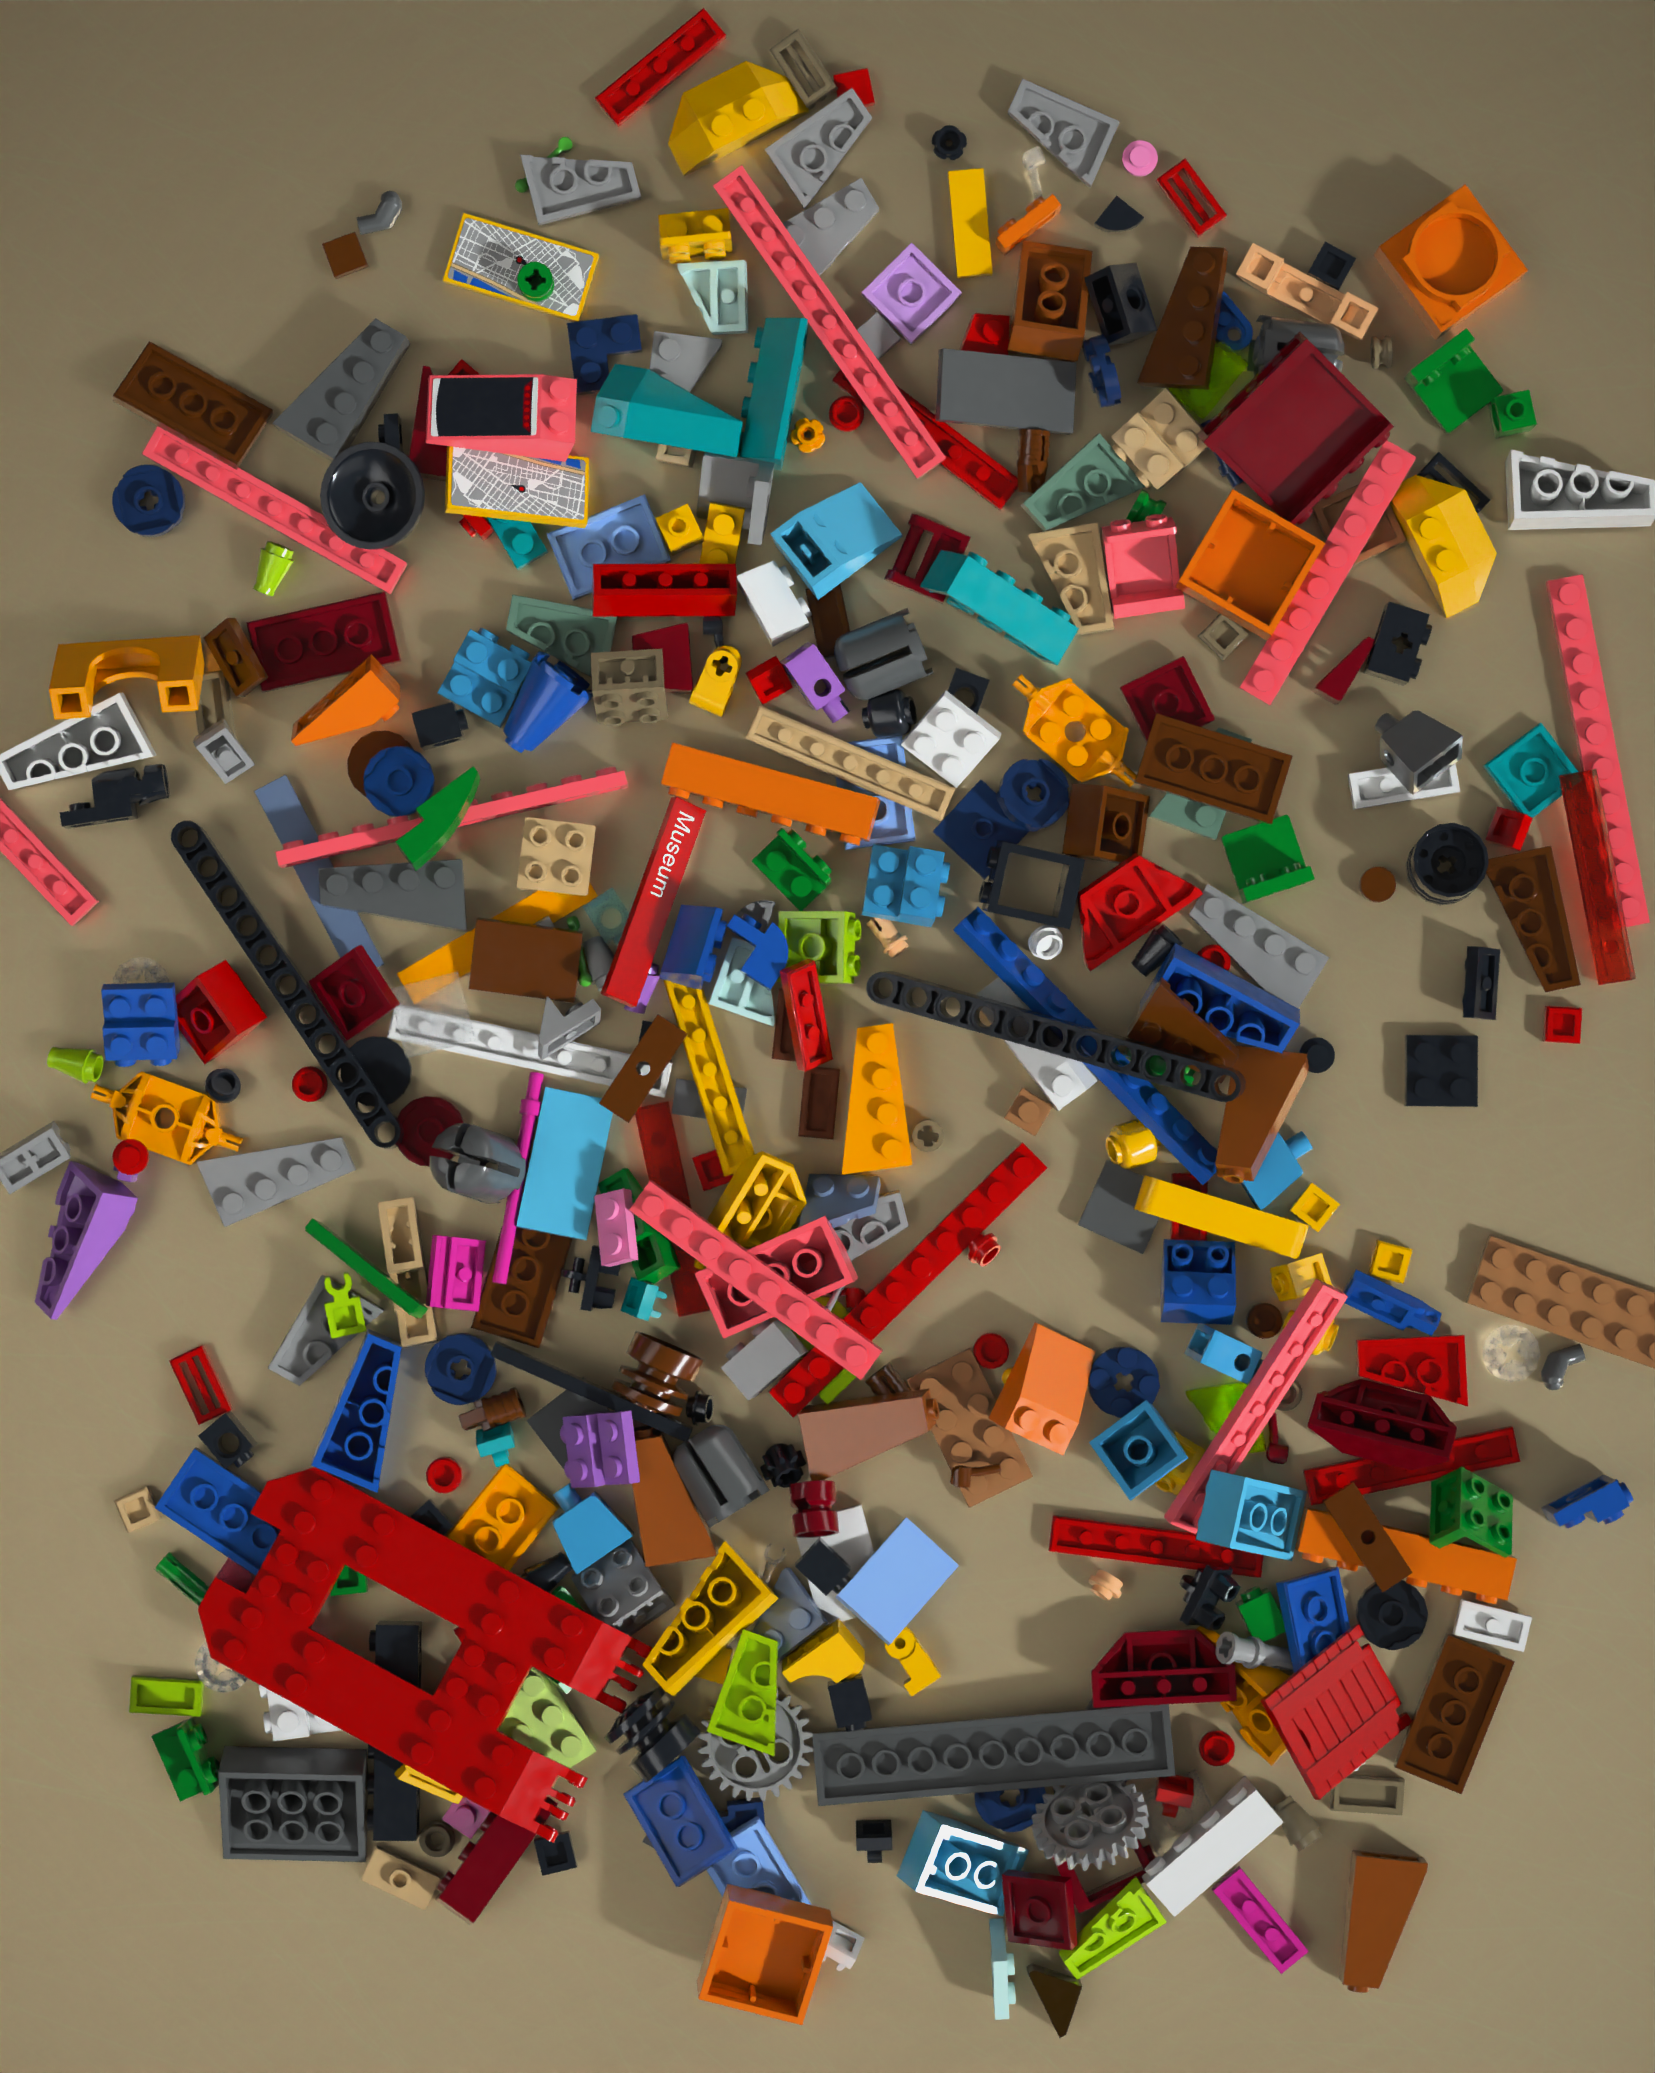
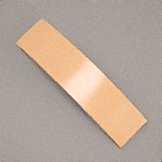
(1305, 294)

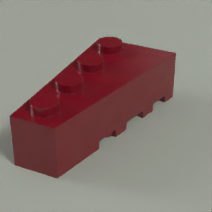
(485, 1865)

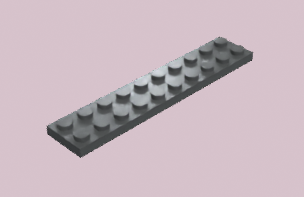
(993, 1754)

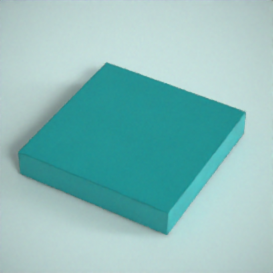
(1530, 771)

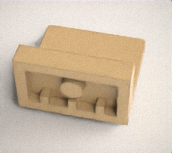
(556, 856)

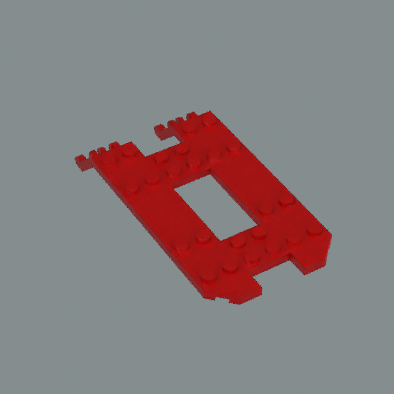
(442, 1734)

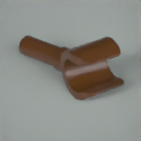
(962, 1474)

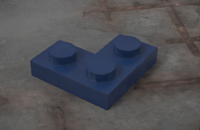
(594, 341)

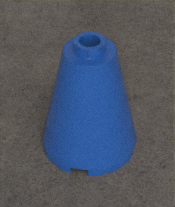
(544, 702)

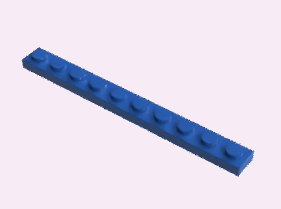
(1045, 998)

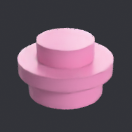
(1139, 158)

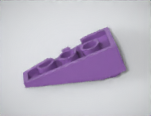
(88, 1225)

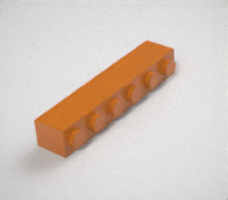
(770, 792)
(1452, 1566)

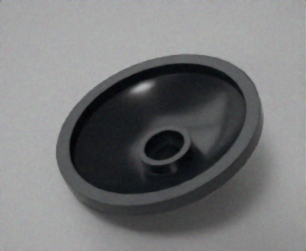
(351, 493)

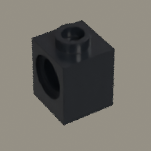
(973, 683)
(440, 725)
(213, 1436)
(824, 1567)
(850, 1703)

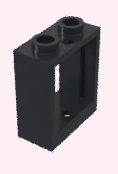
(1066, 892)

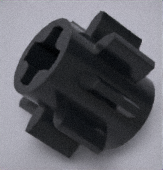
(783, 1465)

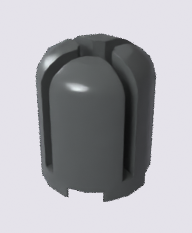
(1279, 331)
(876, 641)
(475, 1149)
(718, 1473)

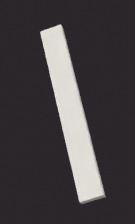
(572, 1060)

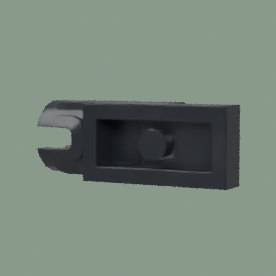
(117, 795)

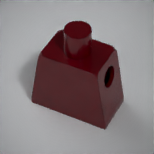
(676, 655)

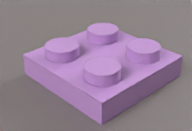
(911, 293)

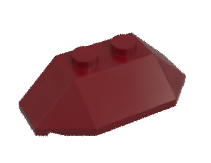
(1384, 1424)
(1162, 1670)

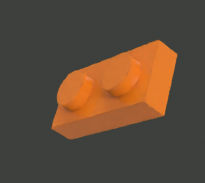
(1014, 231)

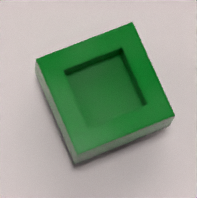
(349, 1583)

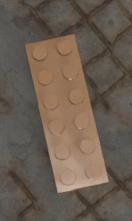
(1565, 1300)

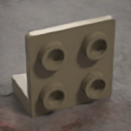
(629, 686)

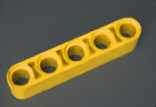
(1221, 1217)

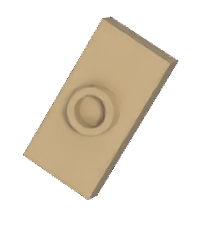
(401, 1877)

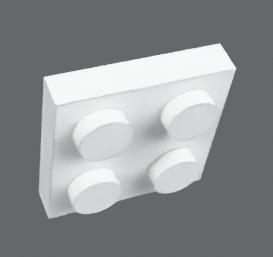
(951, 739)

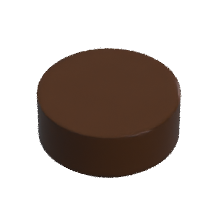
(1377, 884)
(1264, 1320)

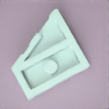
(720, 293)
(739, 992)
(1002, 1966)

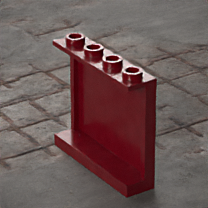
(1296, 430)

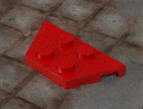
(1127, 906)

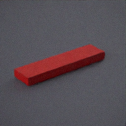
(660, 67)

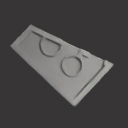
(818, 144)
(873, 1230)

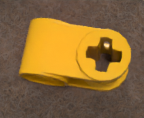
(716, 685)

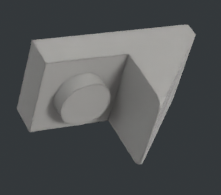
(223, 751)
(560, 1030)

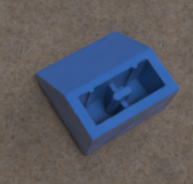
(691, 946)
(1198, 1282)

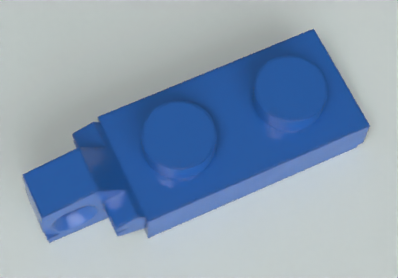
(1390, 1304)

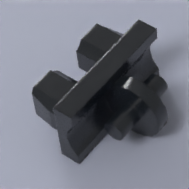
(593, 1295)
(1203, 1594)

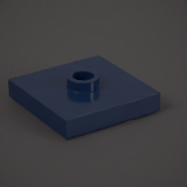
(977, 826)

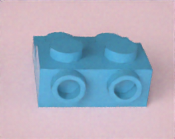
(486, 676)
(905, 885)

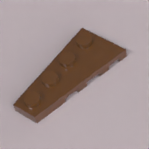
(1188, 330)
(1534, 904)

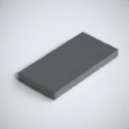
(1005, 391)

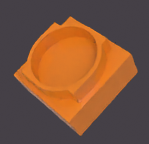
(1450, 262)
(1250, 565)
(764, 1954)

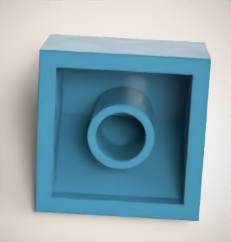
(1139, 1449)

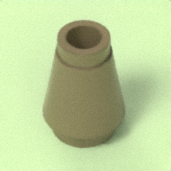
(1298, 1824)

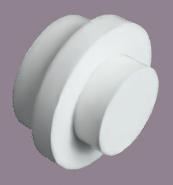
(1046, 942)

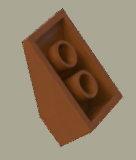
(1050, 301)

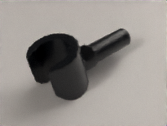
(714, 626)

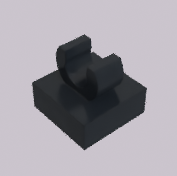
(873, 1837)

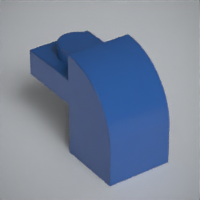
(769, 952)

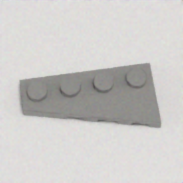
(1260, 948)
(265, 1178)

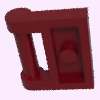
(942, 539)

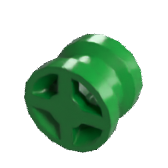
(535, 289)
(1144, 507)

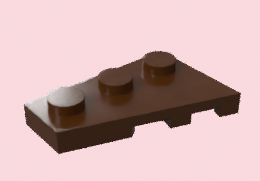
(1175, 1026)

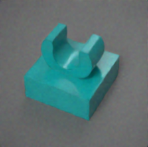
(641, 1298)
(496, 1442)

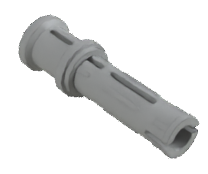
(1251, 1652)

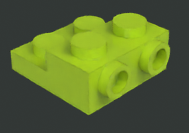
(826, 939)

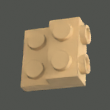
(1159, 440)

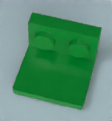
(1453, 382)
(1266, 859)
(792, 869)
(1471, 1509)
(187, 1758)

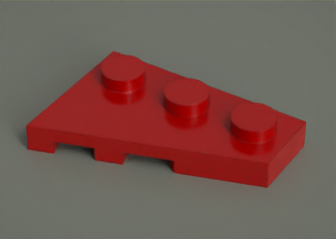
(1418, 1364)

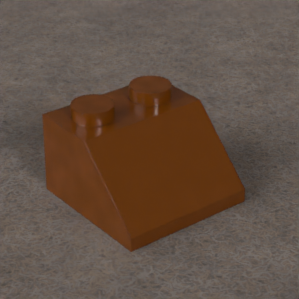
(1105, 823)

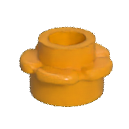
(807, 444)

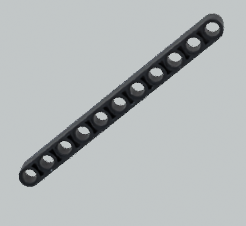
(275, 972)
(1037, 1035)

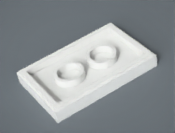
(854, 1546)

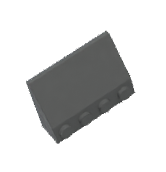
(294, 1803)

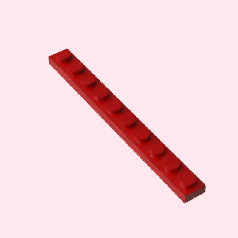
(915, 1272)

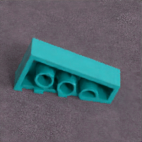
(1001, 604)

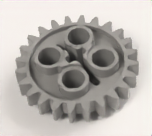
(725, 1754)
(1090, 1823)

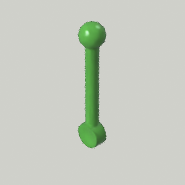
(564, 145)
(585, 978)

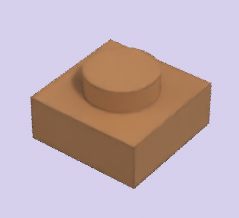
(1028, 1112)

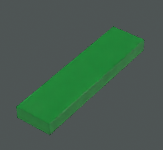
(366, 1269)

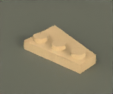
(1078, 573)

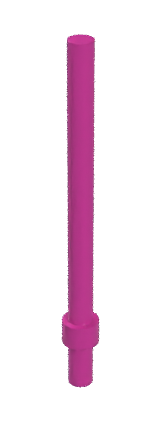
(530, 1109)

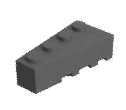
(342, 396)
(398, 892)

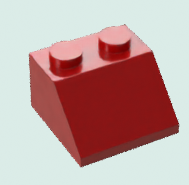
(216, 1011)

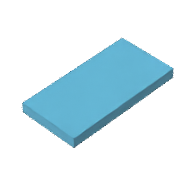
(565, 1164)

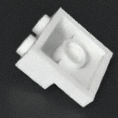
(289, 1720)

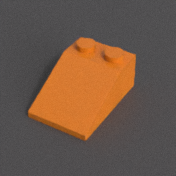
(351, 705)
(1045, 1389)

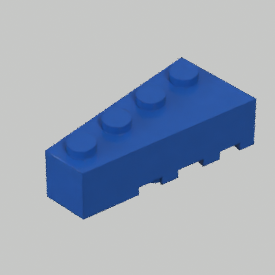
(1228, 1001)
(360, 1419)

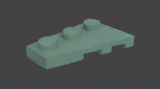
(1190, 814)

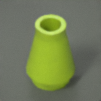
(272, 567)
(78, 1063)

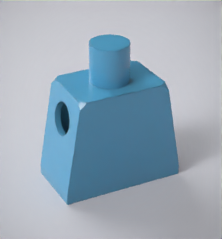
(1277, 1170)
(1220, 1352)
(588, 1527)

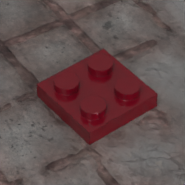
(1168, 692)
(354, 992)
(1039, 1909)

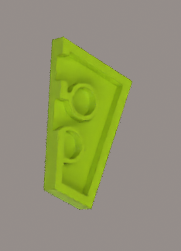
(749, 1695)
(1114, 1929)

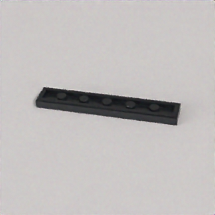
(589, 1390)

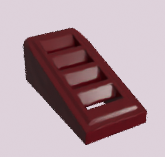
(1339, 679)

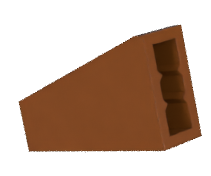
(1258, 1114)
(862, 1428)
(666, 1515)
(1376, 1911)

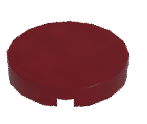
(422, 1123)

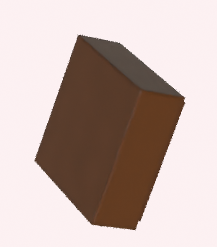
(345, 255)

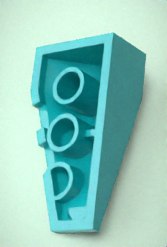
(652, 409)

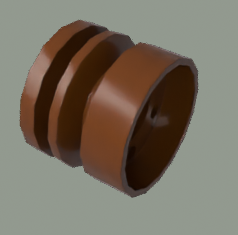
(657, 1374)

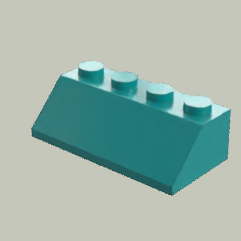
(774, 389)

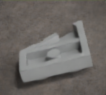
(682, 357)

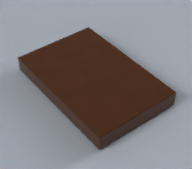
(526, 960)

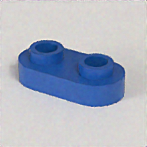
(1232, 318)

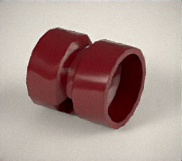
(814, 1509)

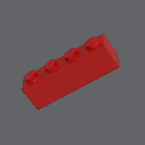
(664, 590)

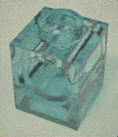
(596, 909)

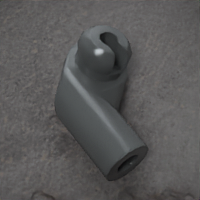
(385, 215)
(1557, 1364)

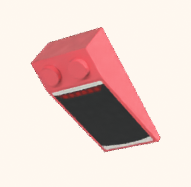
(503, 414)

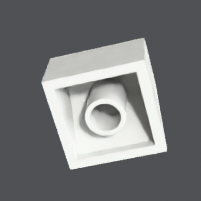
(773, 602)

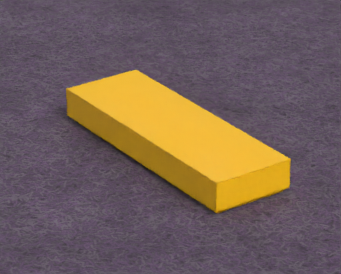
(970, 223)

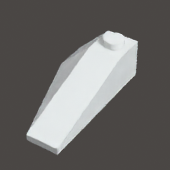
(1056, 1076)

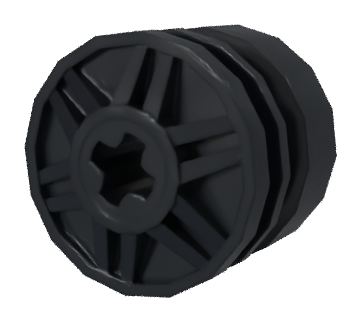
(1464, 852)
(652, 1733)

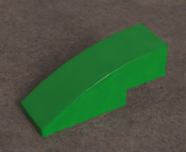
(439, 819)
(655, 1251)

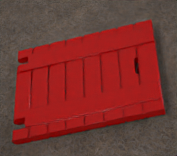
(1335, 1712)

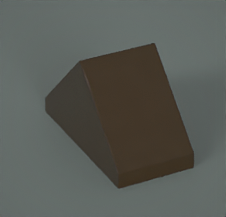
(1058, 1994)

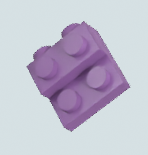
(600, 1449)

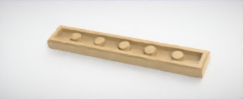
(850, 763)

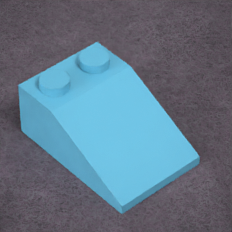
(1251, 1515)
(959, 1863)

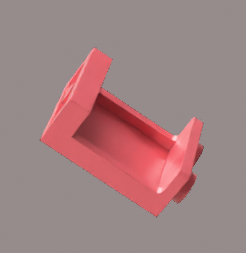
(1142, 566)

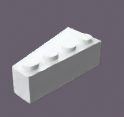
(1574, 496)
(78, 746)
(1211, 1846)

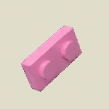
(616, 1227)

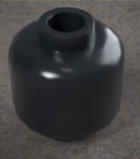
(890, 714)

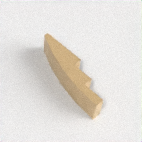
(407, 1267)

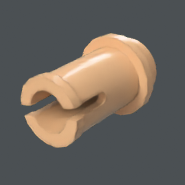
(888, 936)

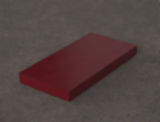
(324, 641)

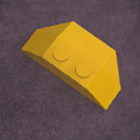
(731, 114)
(1445, 540)
(758, 1202)

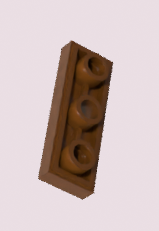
(629, 1086)
(1378, 1554)

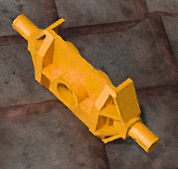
(1064, 703)
(195, 1123)

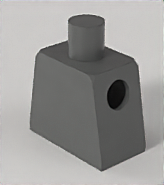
(1417, 748)

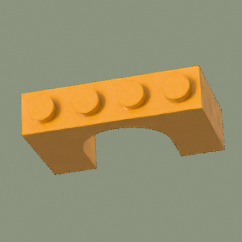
(88, 666)

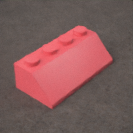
(806, 1256)

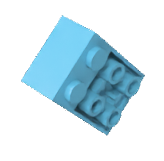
(835, 538)

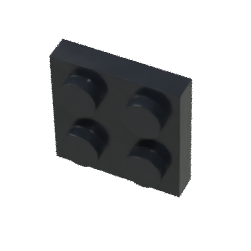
(1441, 1070)

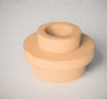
(1105, 1585)

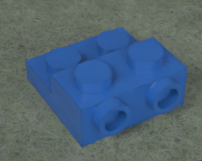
(140, 1023)
(1598, 1500)

